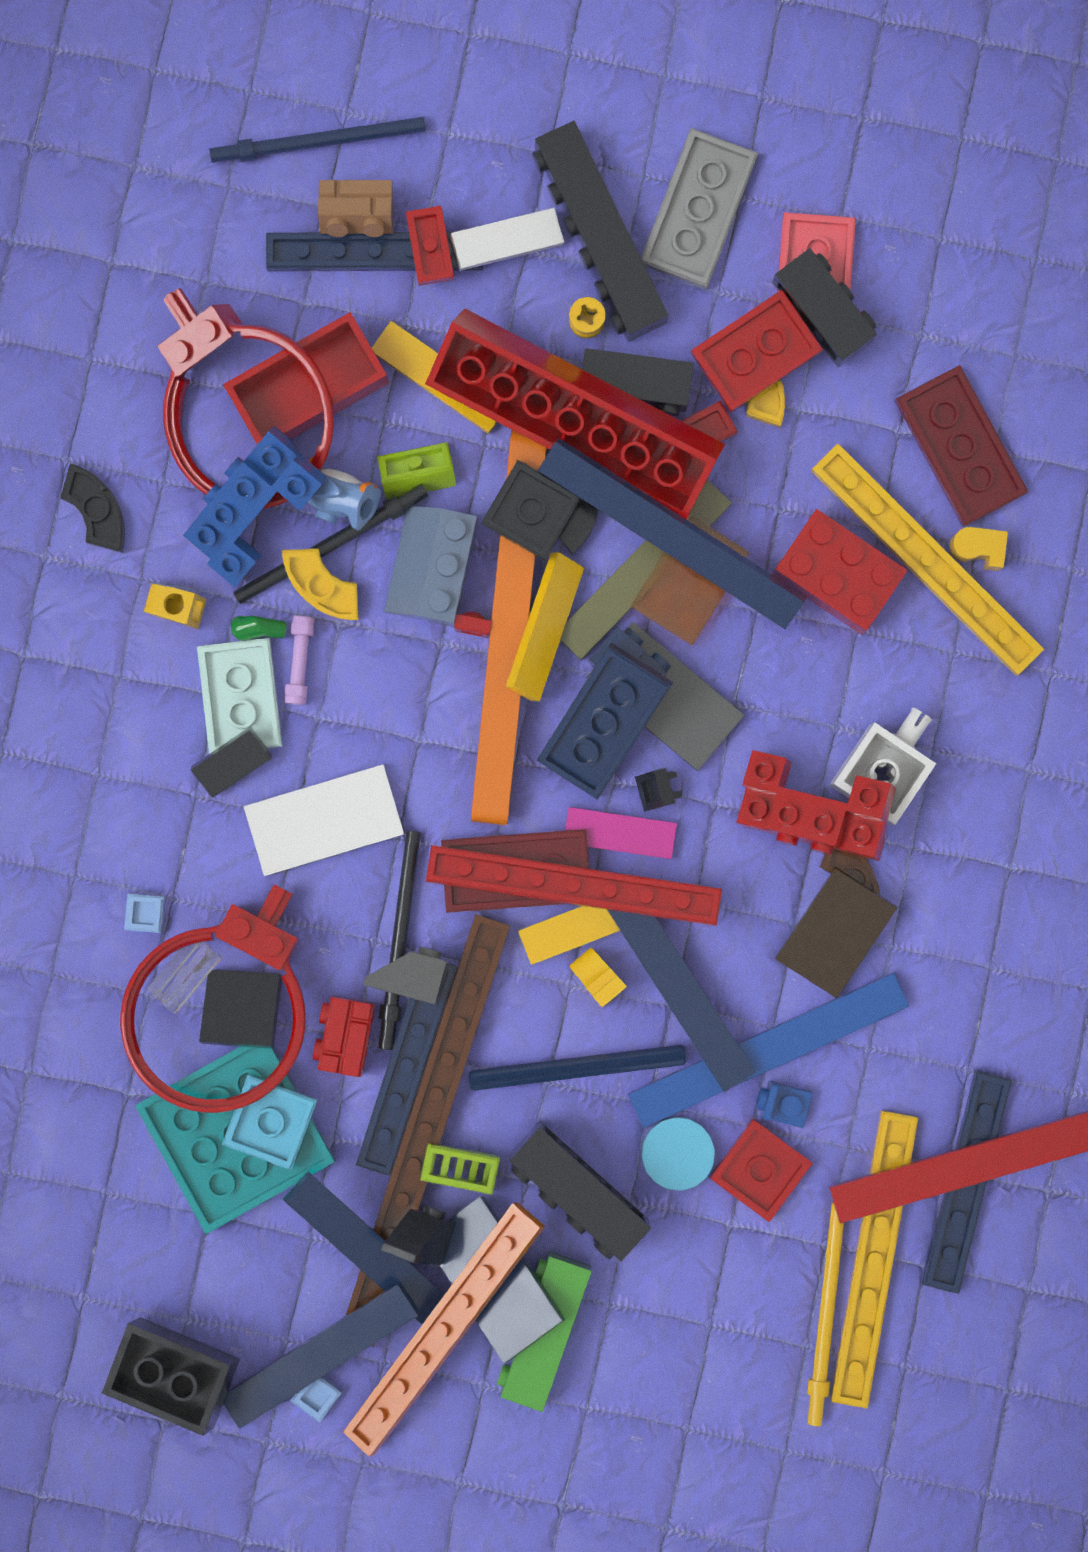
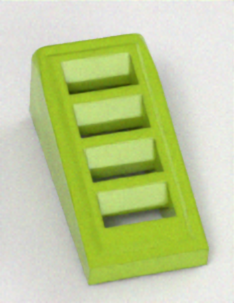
(489, 1175)

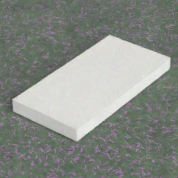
(324, 820)

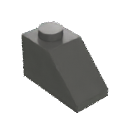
(411, 976)

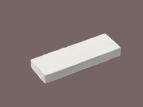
(506, 239)

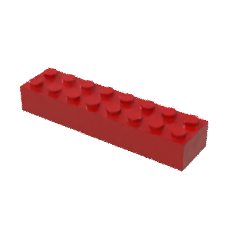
(555, 399)

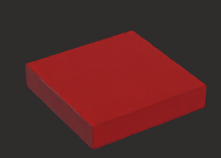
(760, 1170)

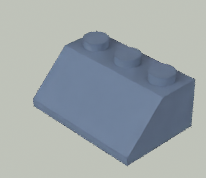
(431, 564)

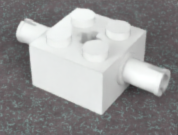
(897, 752)

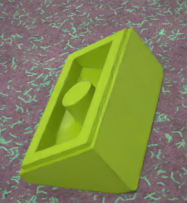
(410, 468)

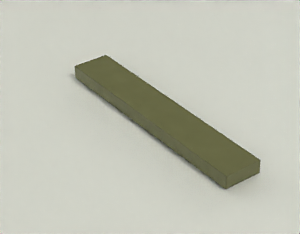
(616, 595)

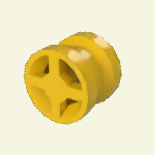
(589, 324)

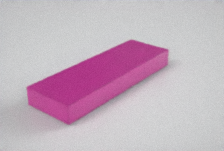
(624, 832)

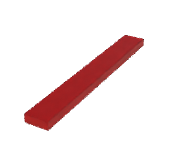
(574, 885)
(960, 1167)

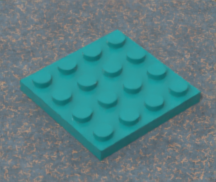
(212, 1176)

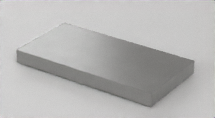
(698, 208)

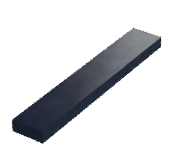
(348, 253)
(684, 998)
(403, 1079)
(962, 1206)
(360, 1242)
(320, 1354)

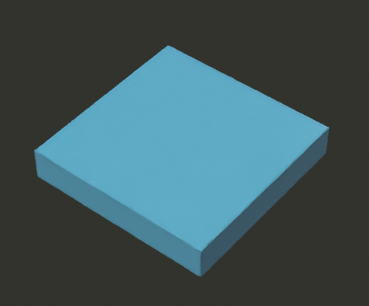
(271, 1126)

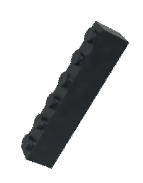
(600, 231)

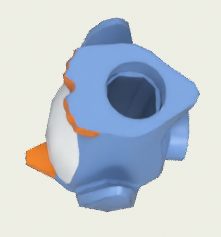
(345, 498)

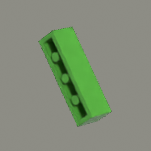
(534, 1369)

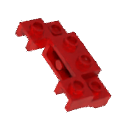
(812, 819)

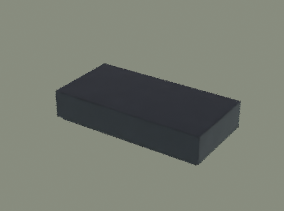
(231, 762)

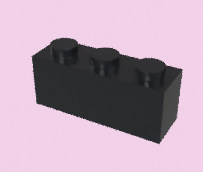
(826, 306)
(651, 379)

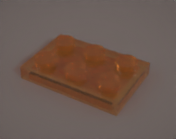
(678, 595)

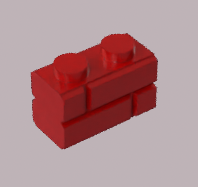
(345, 1036)

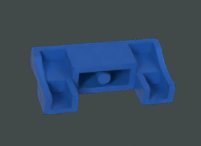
(252, 483)

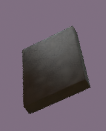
(836, 932)

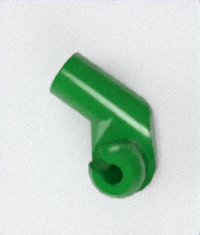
(254, 627)

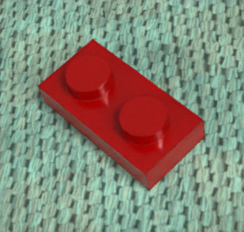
(430, 245)

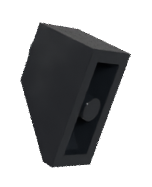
(421, 1236)

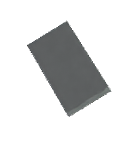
(692, 714)

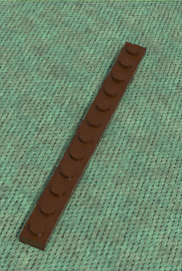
(438, 1083)

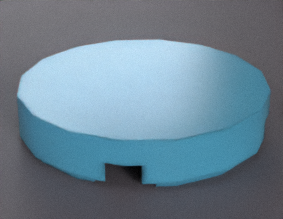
(678, 1153)

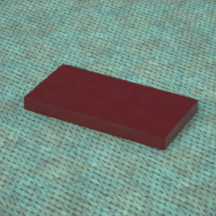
(961, 446)
(554, 847)

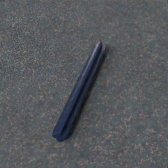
(577, 1067)

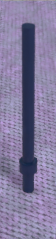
(247, 150)

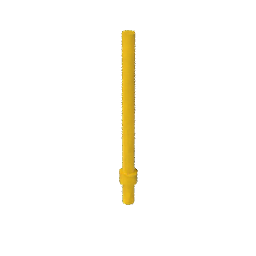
(818, 1385)

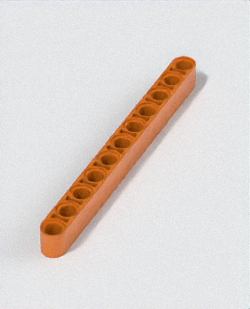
(508, 625)

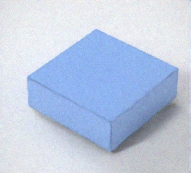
(144, 913)
(317, 1398)

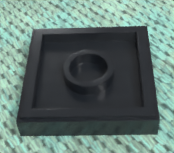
(530, 510)
(240, 1009)

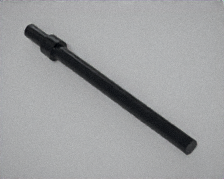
(392, 508)
(390, 1011)

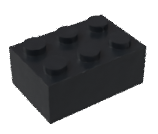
(171, 1376)

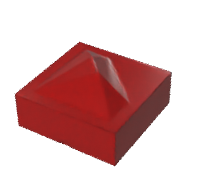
(472, 624)

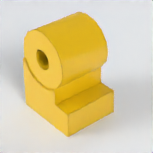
(982, 544)
(175, 605)
(597, 977)

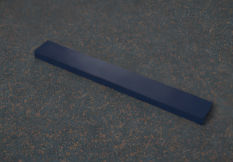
(672, 533)

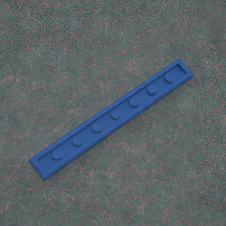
(773, 1047)

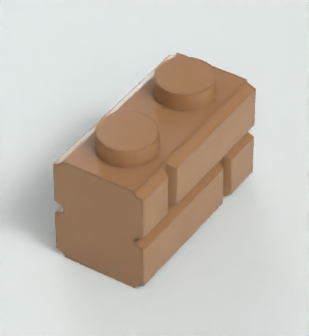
(356, 207)

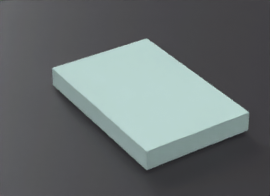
(239, 691)

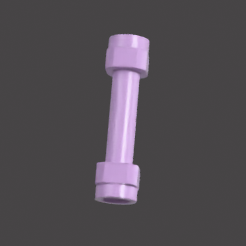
(296, 692)

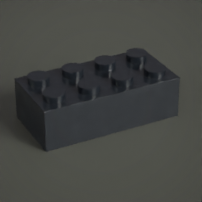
(580, 1191)

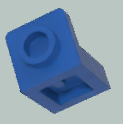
(784, 1104)

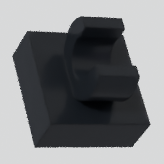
(656, 789)

